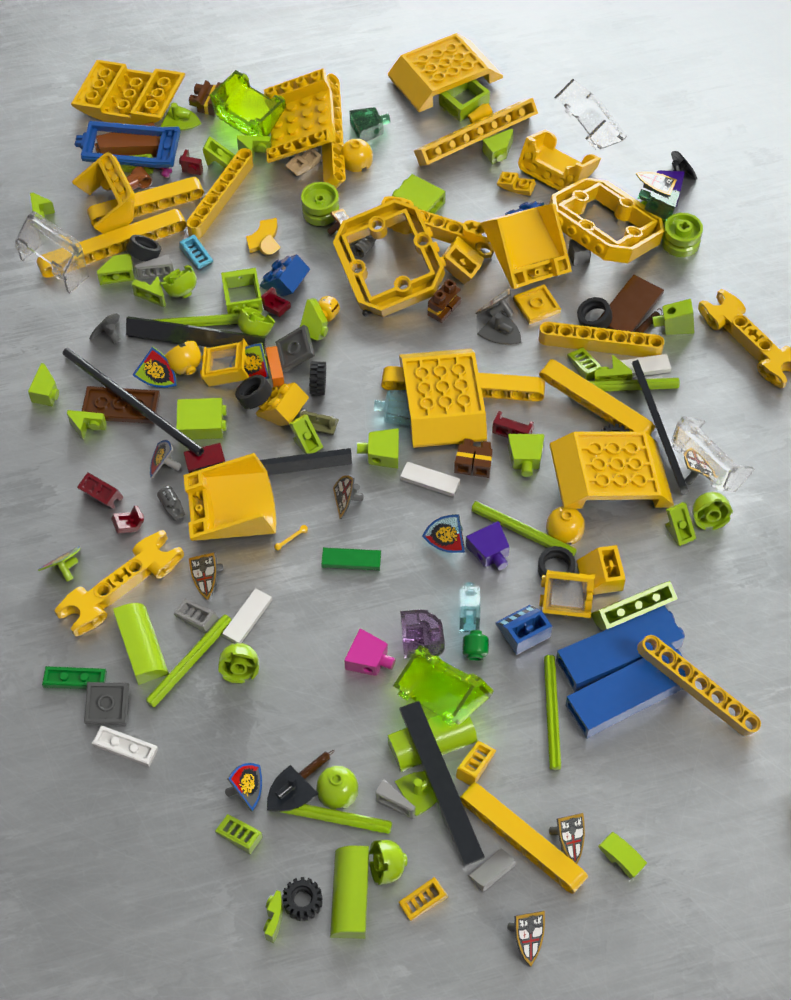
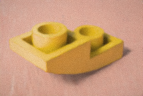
(511, 182)

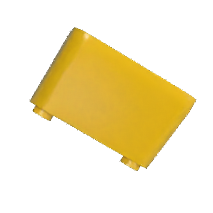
(550, 165)

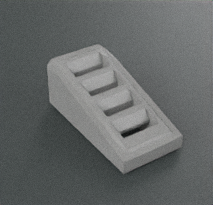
(156, 267)
(206, 622)
(393, 799)

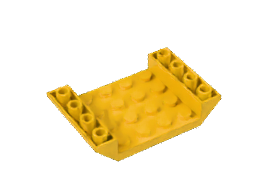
(440, 68)
(307, 116)
(444, 397)
(609, 468)

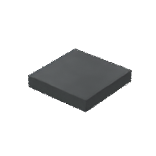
(295, 348)
(106, 703)

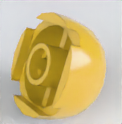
(357, 155)
(184, 359)
(565, 525)

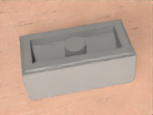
(492, 869)

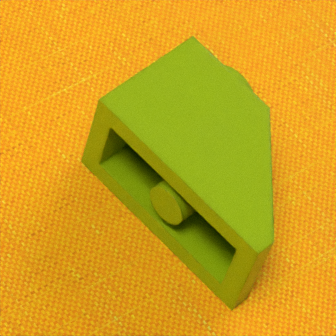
(498, 146)
(116, 270)
(314, 319)
(43, 387)

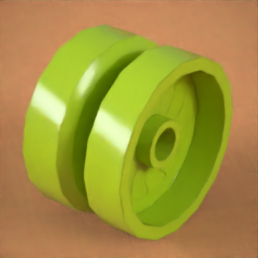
(318, 202)
(682, 235)

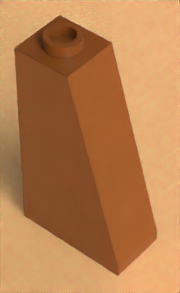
(127, 144)

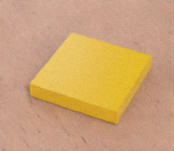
(537, 304)

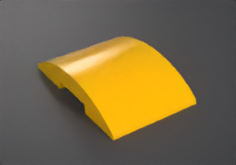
(126, 95)

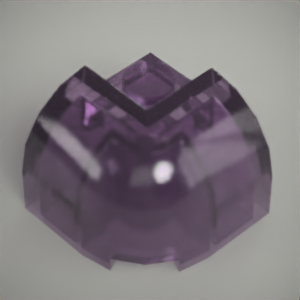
(422, 629)

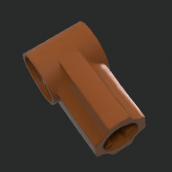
(139, 178)

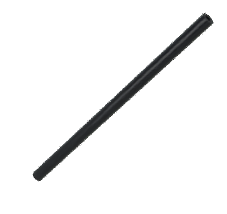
(132, 401)

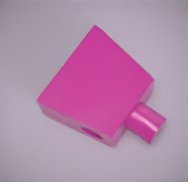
(368, 654)

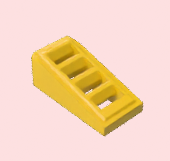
(469, 774)
(427, 905)

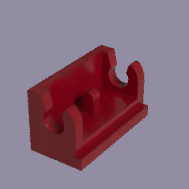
(504, 426)
(212, 456)
(99, 490)

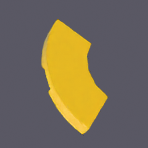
(266, 227)

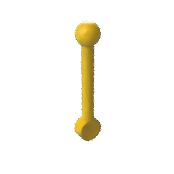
(303, 529)

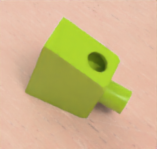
(676, 318)
(381, 448)
(525, 452)

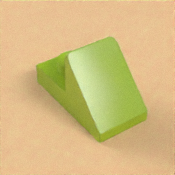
(254, 143)
(216, 152)
(41, 205)
(151, 293)
(618, 371)
(82, 420)
(305, 435)
(680, 524)

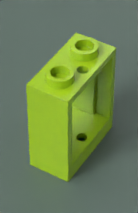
(461, 111)
(247, 277)

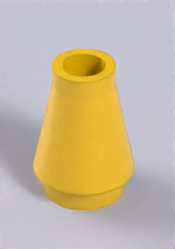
(479, 113)

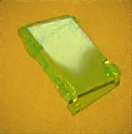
(246, 107)
(441, 687)

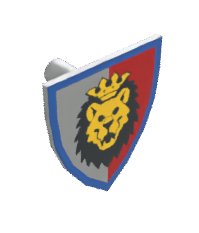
(162, 456)

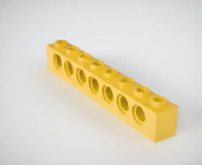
(475, 132)

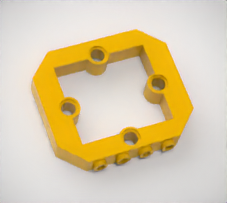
(363, 226)
(635, 242)

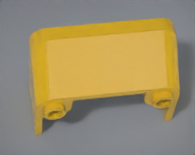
(109, 174)

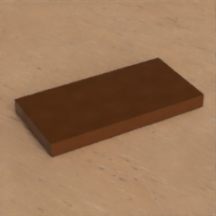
(633, 304)
(117, 410)

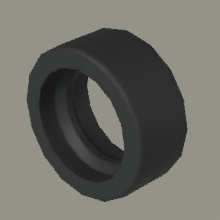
(143, 248)
(595, 303)
(254, 383)
(556, 552)

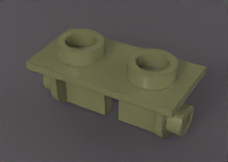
(322, 423)

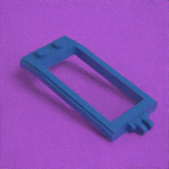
(166, 150)

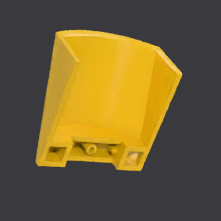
(529, 245)
(230, 500)

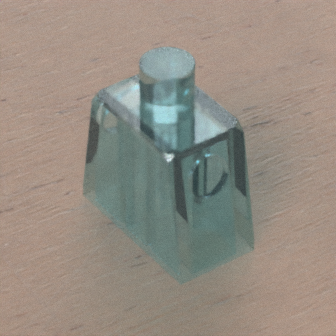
(395, 408)
(469, 602)

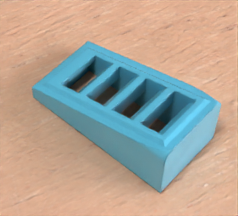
(188, 242)

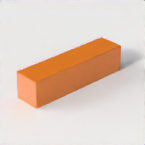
(275, 366)

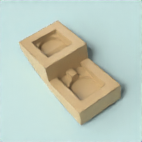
(305, 162)

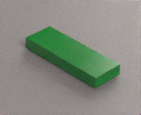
(351, 558)
(72, 677)

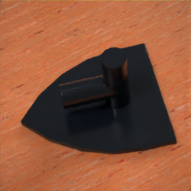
(680, 163)
(289, 791)

